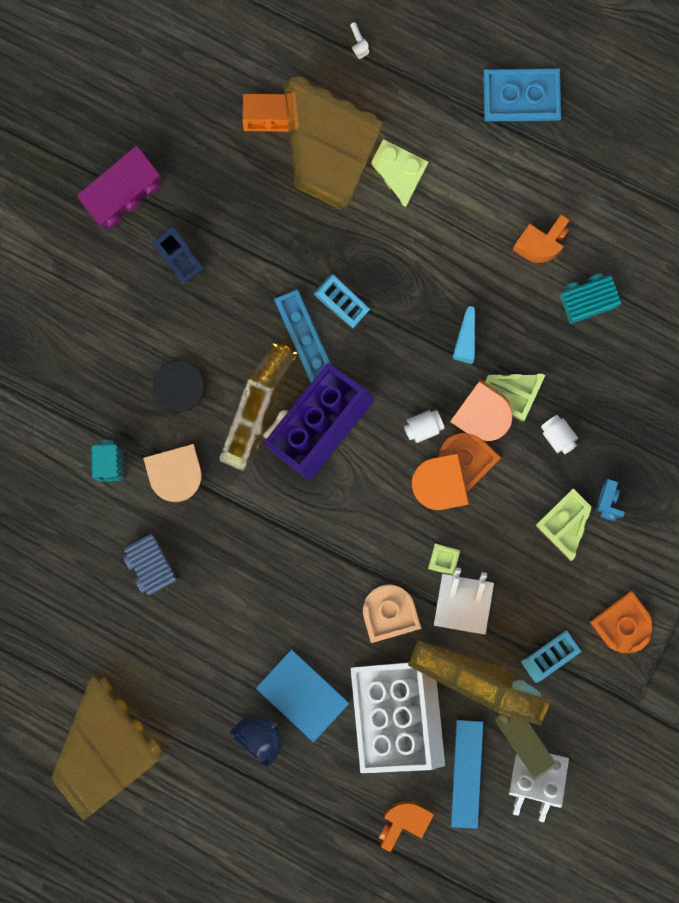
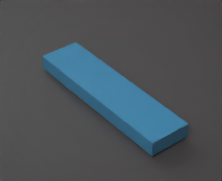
(302, 333)
(467, 774)

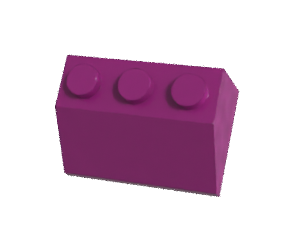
(120, 189)

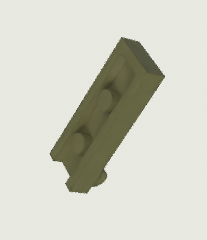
(526, 745)

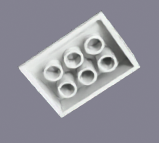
(396, 719)

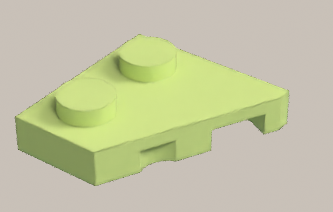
(399, 169)
(518, 389)
(566, 523)

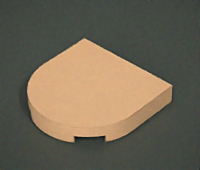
(174, 473)
(389, 613)

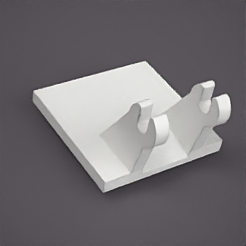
(464, 603)
(547, 788)

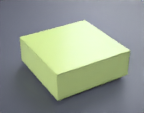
(444, 559)

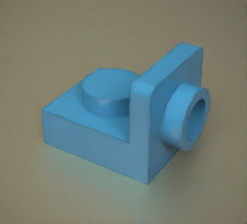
(609, 496)

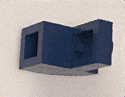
(177, 255)

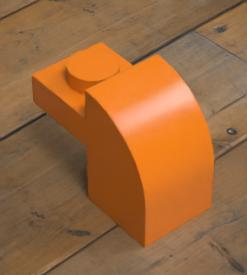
(541, 247)
(405, 816)

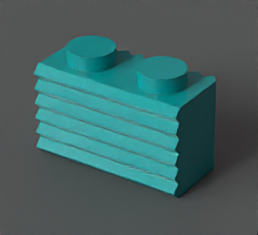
(590, 298)
(107, 461)

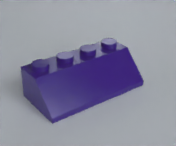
(319, 421)

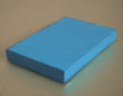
(522, 94)
(302, 695)

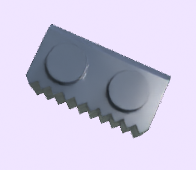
(150, 565)

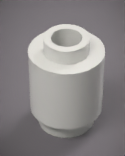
(424, 426)
(559, 435)

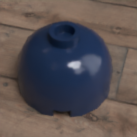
(258, 738)

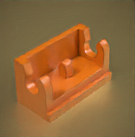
(265, 112)

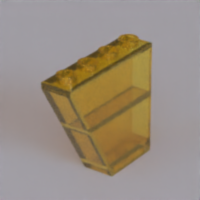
(327, 141)
(257, 406)
(481, 682)
(102, 750)

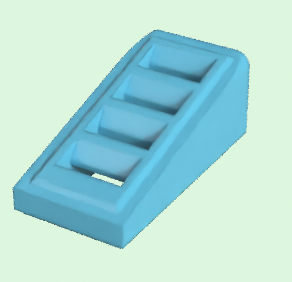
(348, 294)
(465, 344)
(533, 669)

